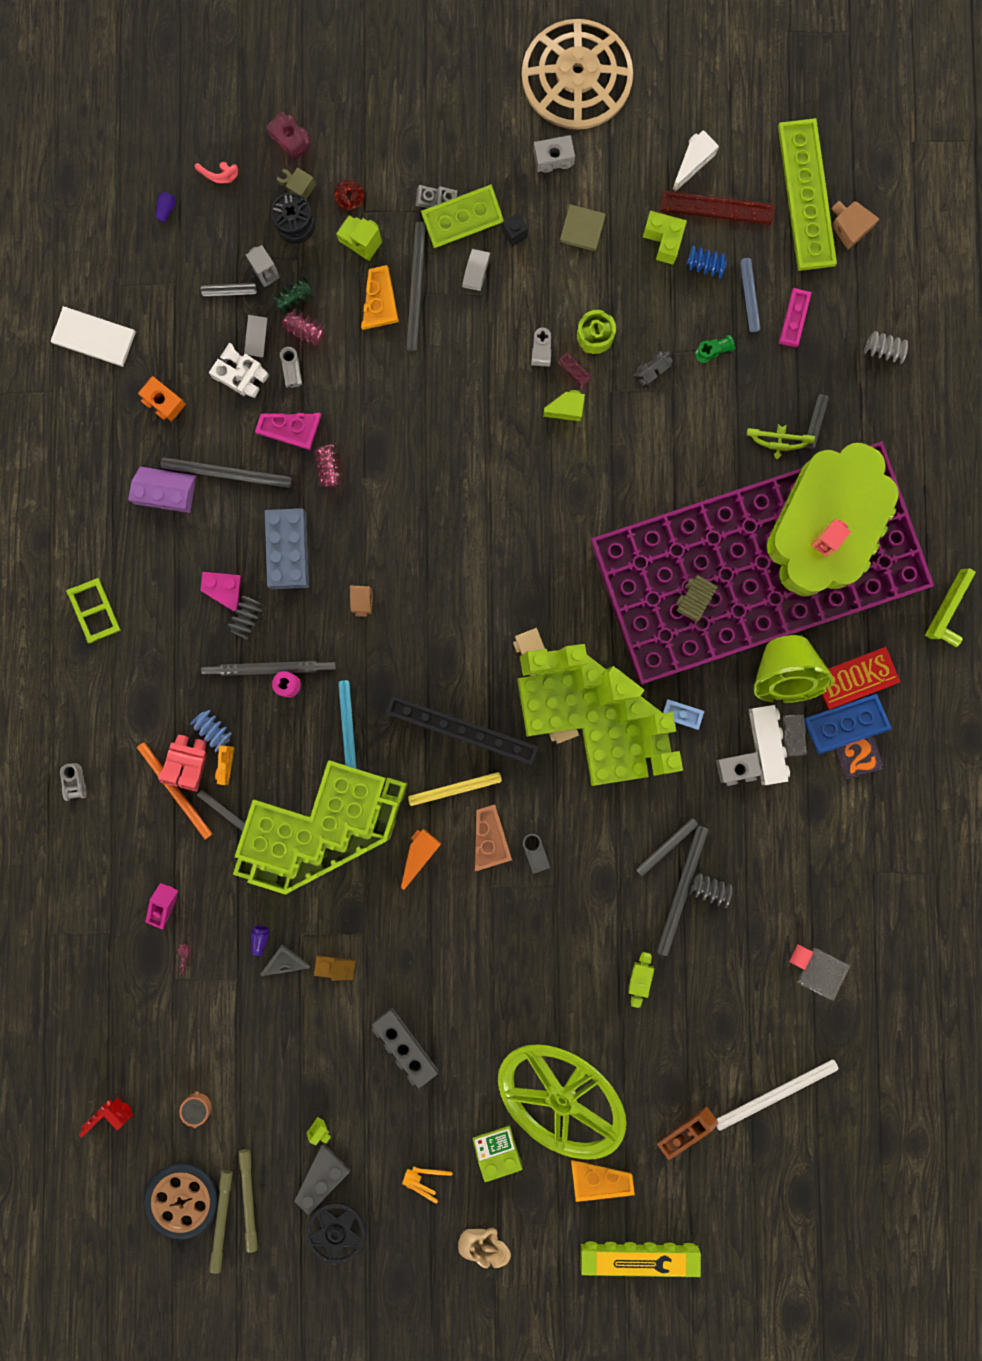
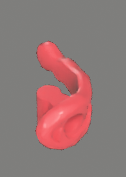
(228, 173)

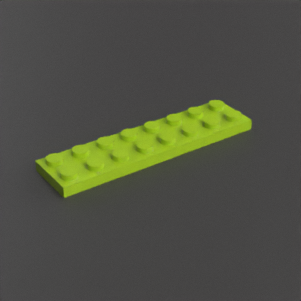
(807, 194)

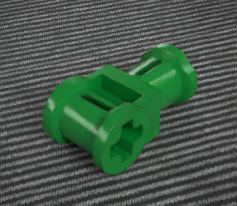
(714, 348)

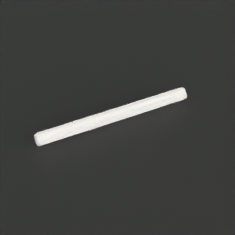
(776, 1094)

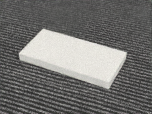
(93, 336)

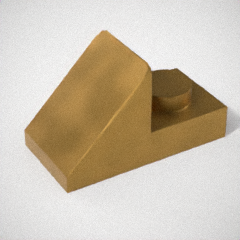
(334, 968)

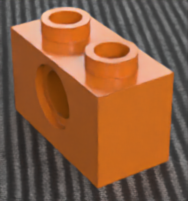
(153, 391)

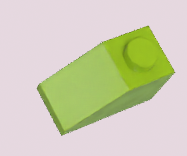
(567, 406)

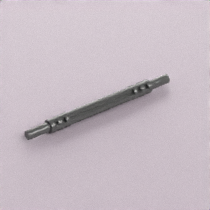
(268, 668)

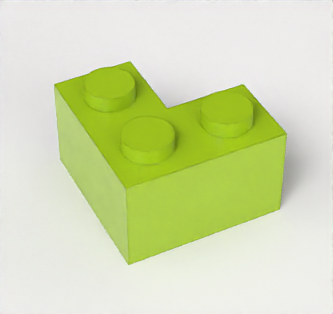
(667, 231)
(360, 236)

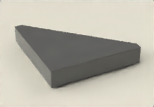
(283, 962)

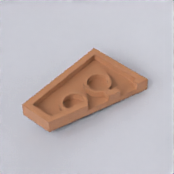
(490, 839)

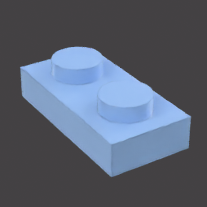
(684, 714)

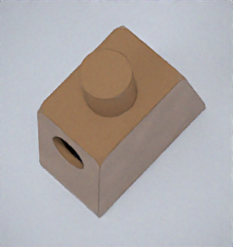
(852, 222)

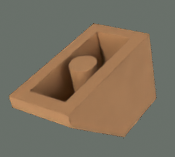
(361, 600)

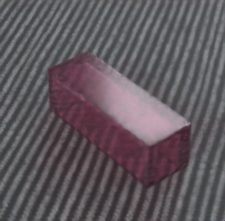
(573, 368)

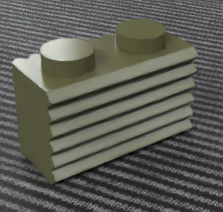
(696, 598)

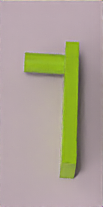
(938, 626)

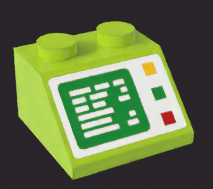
(497, 1153)

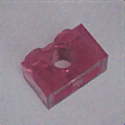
(294, 144)

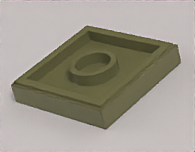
(582, 227)

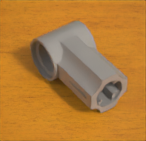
(291, 368)

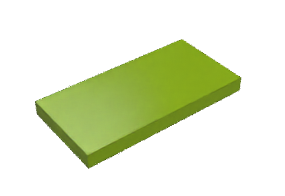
(462, 216)

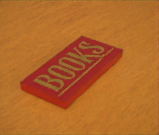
(860, 678)

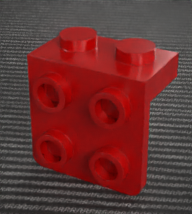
(115, 1112)

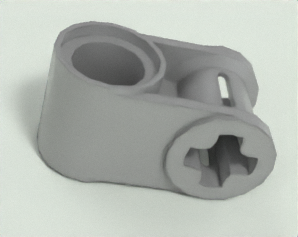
(541, 350)
(73, 783)

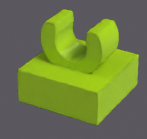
(318, 1131)

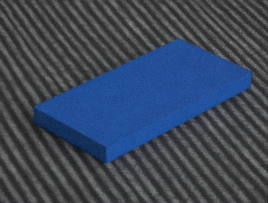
(847, 724)

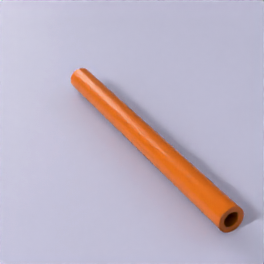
(175, 792)

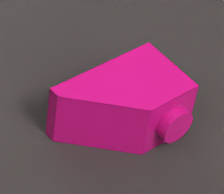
(161, 905)

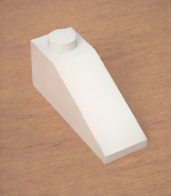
(699, 152)

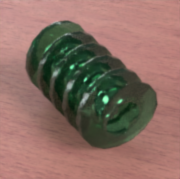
(293, 295)

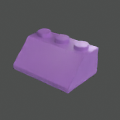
(162, 489)

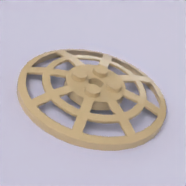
(577, 82)

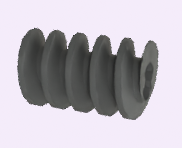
(245, 617)
(711, 889)

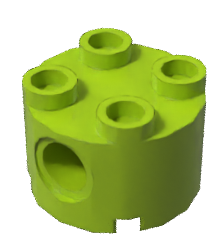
(596, 332)

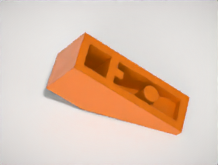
(419, 853)

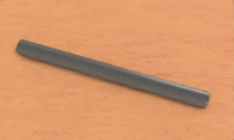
(416, 282)
(226, 472)
(682, 890)

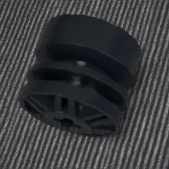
(293, 227)

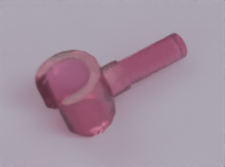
(184, 951)

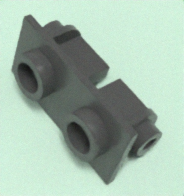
(659, 362)

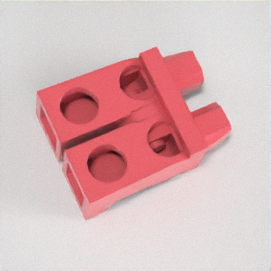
(184, 764)

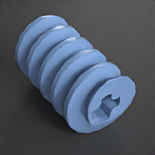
(211, 730)

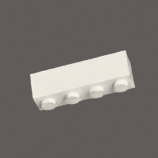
(768, 744)

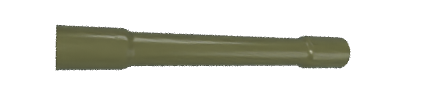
(250, 1232)
(217, 1255)

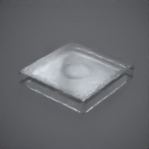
(824, 974)

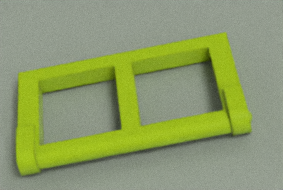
(92, 638)

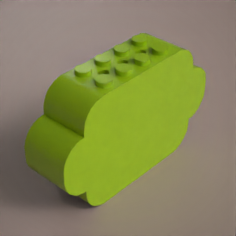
(833, 487)

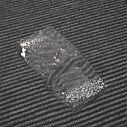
(795, 735)

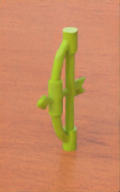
(806, 439)

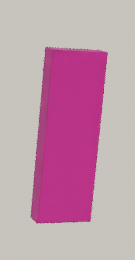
(795, 317)

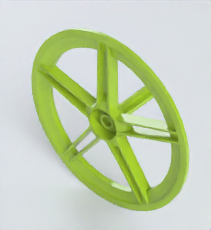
(562, 1101)

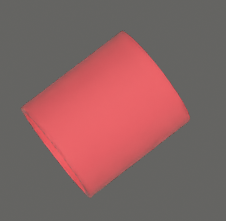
(801, 957)

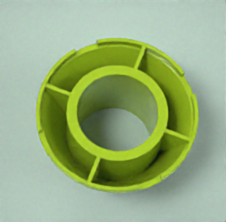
(791, 671)

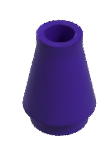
(164, 206)
(259, 937)

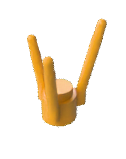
(412, 1181)

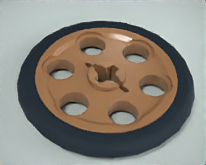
(162, 1183)

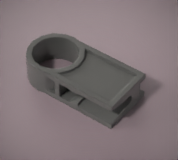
(537, 857)

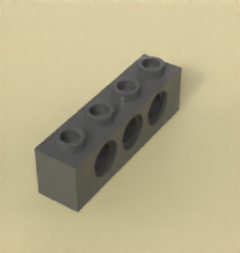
(391, 1020)

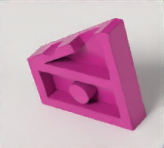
(222, 588)

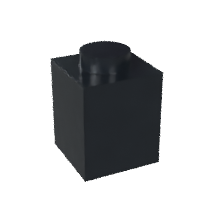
(515, 229)

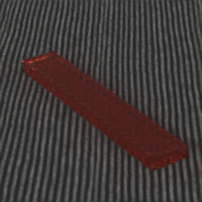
(717, 207)

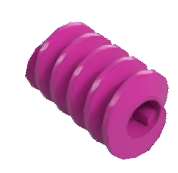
(279, 682)

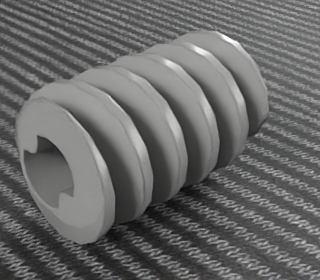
(887, 346)

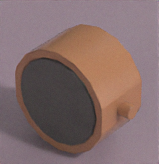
(195, 1109)

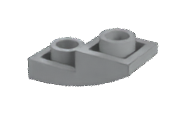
(429, 197)
(476, 269)
(255, 335)

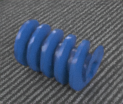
(706, 261)

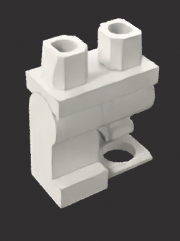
(243, 376)

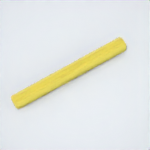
(454, 789)

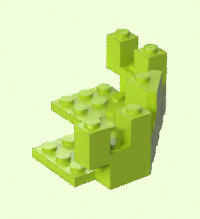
(608, 707)
(347, 819)

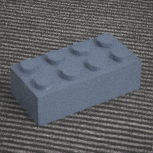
(286, 548)

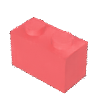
(831, 537)

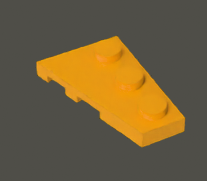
(380, 300)
(599, 1182)

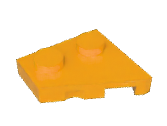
(224, 764)

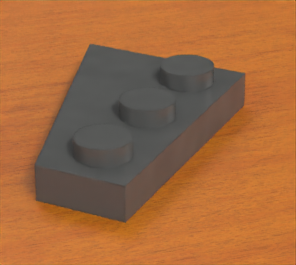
(321, 1179)

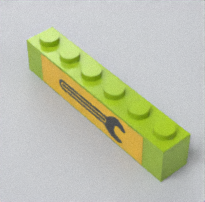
(640, 1260)

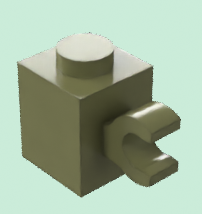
(297, 183)

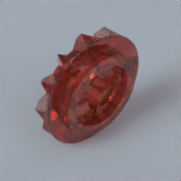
(357, 196)

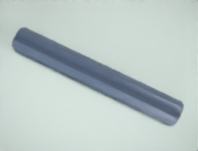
(750, 295)

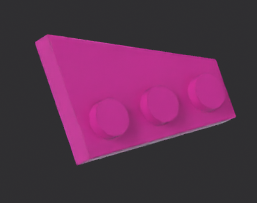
(290, 428)

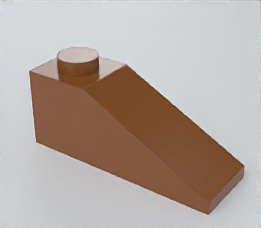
(688, 1133)

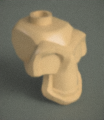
(483, 1247)

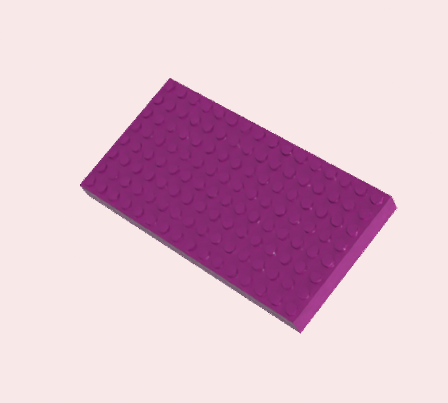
(727, 545)

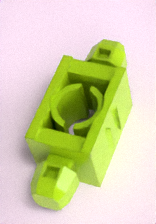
(641, 979)

